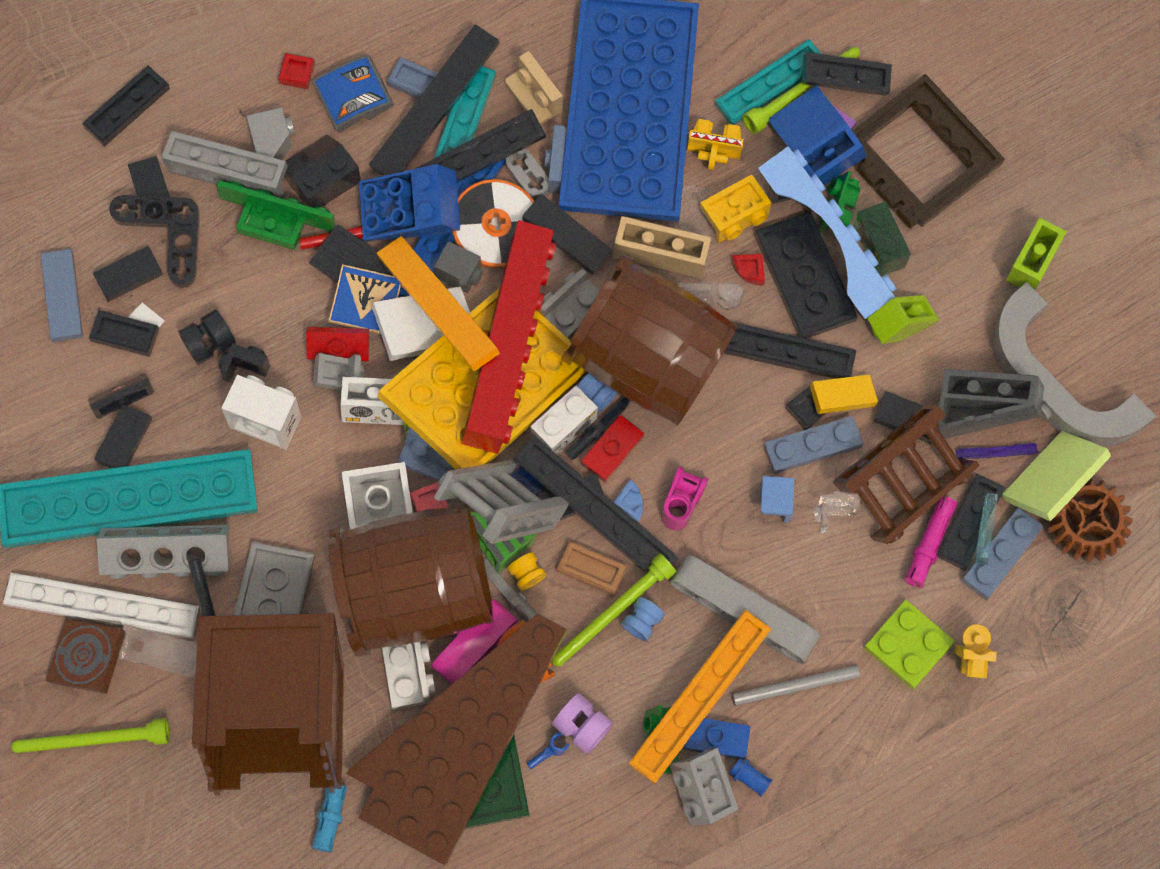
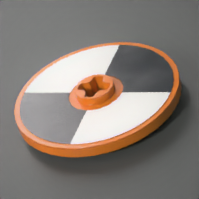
(478, 208)

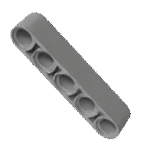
(731, 599)

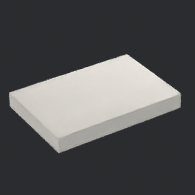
(406, 327)

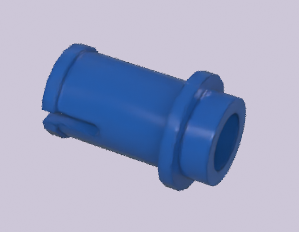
(750, 776)

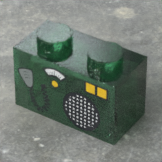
(882, 238)

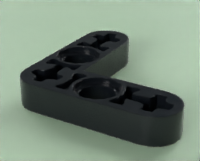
(177, 228)

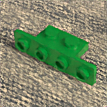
(271, 217)

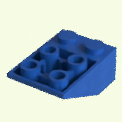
(819, 135)
(410, 204)

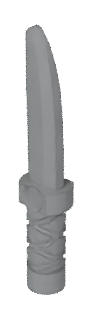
(515, 600)

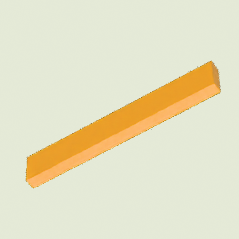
(438, 303)
(699, 697)

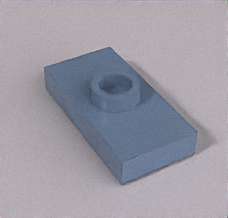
(555, 157)

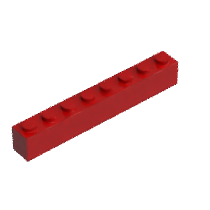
(509, 331)

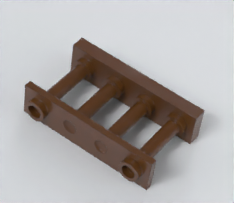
(879, 460)

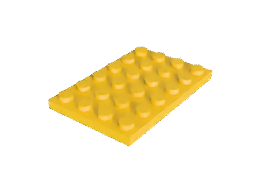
(439, 386)

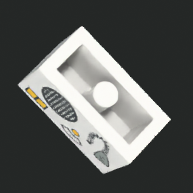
(361, 402)
(565, 420)

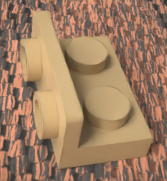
(535, 89)

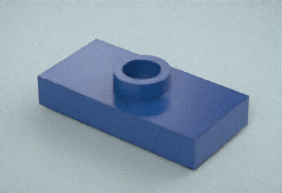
(728, 737)

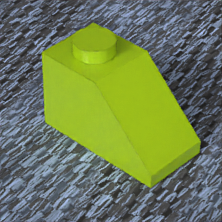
(902, 318)

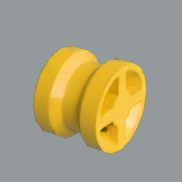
(526, 571)

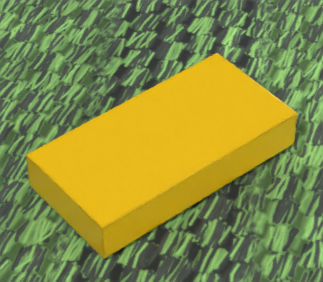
(843, 394)

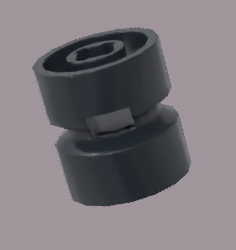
(217, 332)

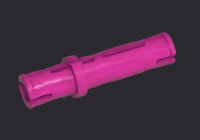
(926, 552)

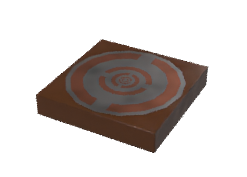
(85, 656)

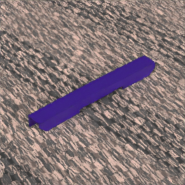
(992, 452)

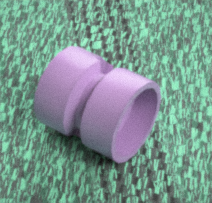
(591, 731)

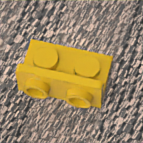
(736, 208)

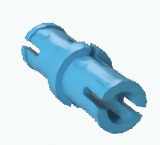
(328, 820)

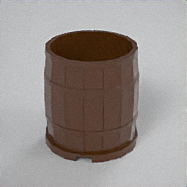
(650, 341)
(410, 578)

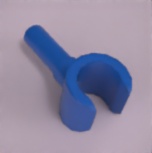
(548, 752)

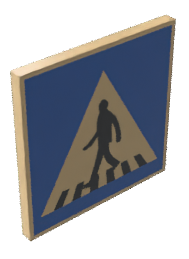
(355, 296)

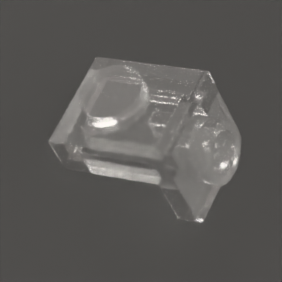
(834, 504)

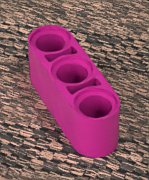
(473, 645)

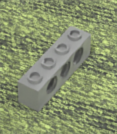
(115, 563)

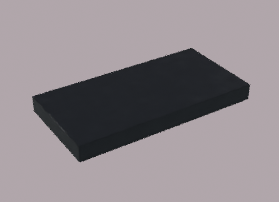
(805, 276)

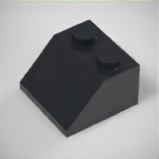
(322, 172)

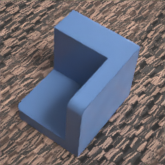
(777, 496)

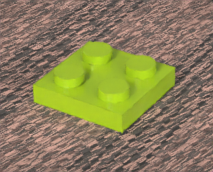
(909, 644)

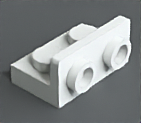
(407, 675)

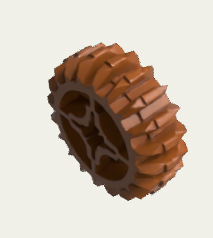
(1099, 527)

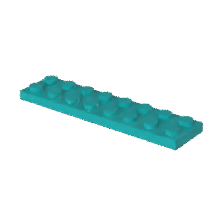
(127, 498)

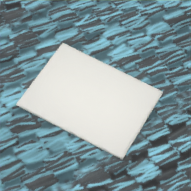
(145, 314)

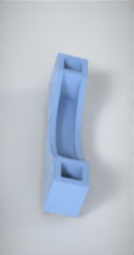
(789, 179)

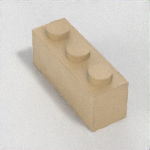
(662, 247)

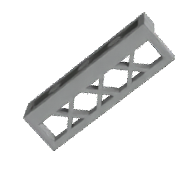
(215, 162)

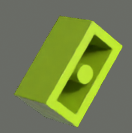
(1036, 254)

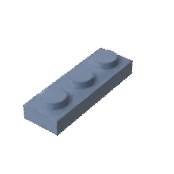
(813, 444)
(1004, 553)

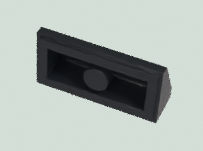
(124, 393)

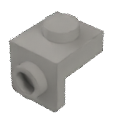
(331, 369)

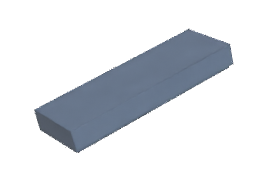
(61, 295)

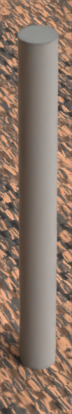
(795, 685)

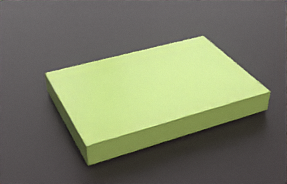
(1056, 475)

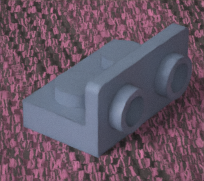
(422, 457)

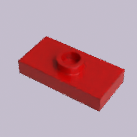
(337, 342)
(612, 448)

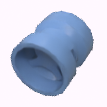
(596, 392)
(644, 617)

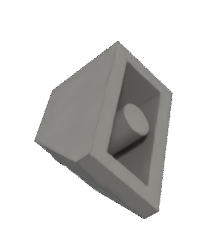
(271, 133)

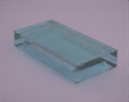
(986, 528)

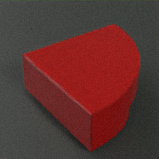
(750, 268)

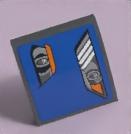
(353, 92)

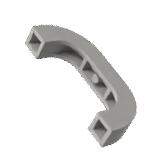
(1058, 404)

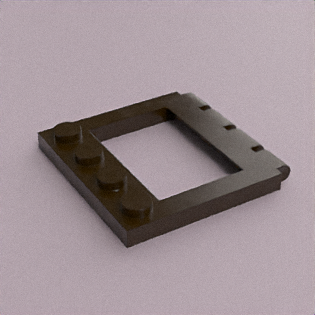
(951, 127)

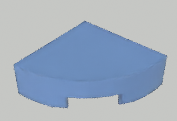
(630, 501)

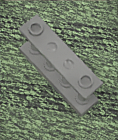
(501, 500)

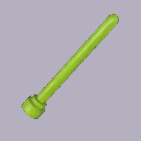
(756, 119)
(658, 571)
(156, 731)

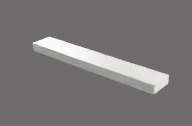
(101, 605)

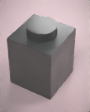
(458, 267)

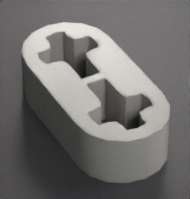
(532, 170)

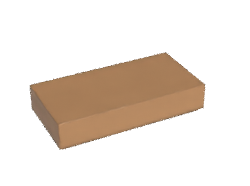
(591, 568)

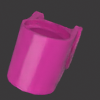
(684, 494)

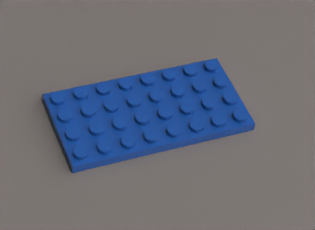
(629, 108)

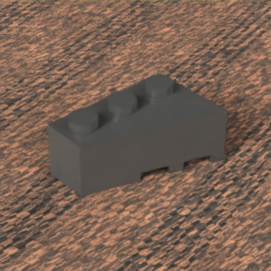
(987, 400)

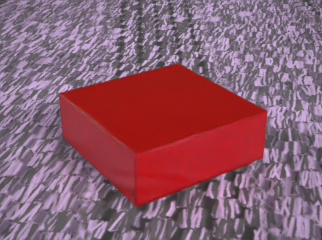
(296, 71)

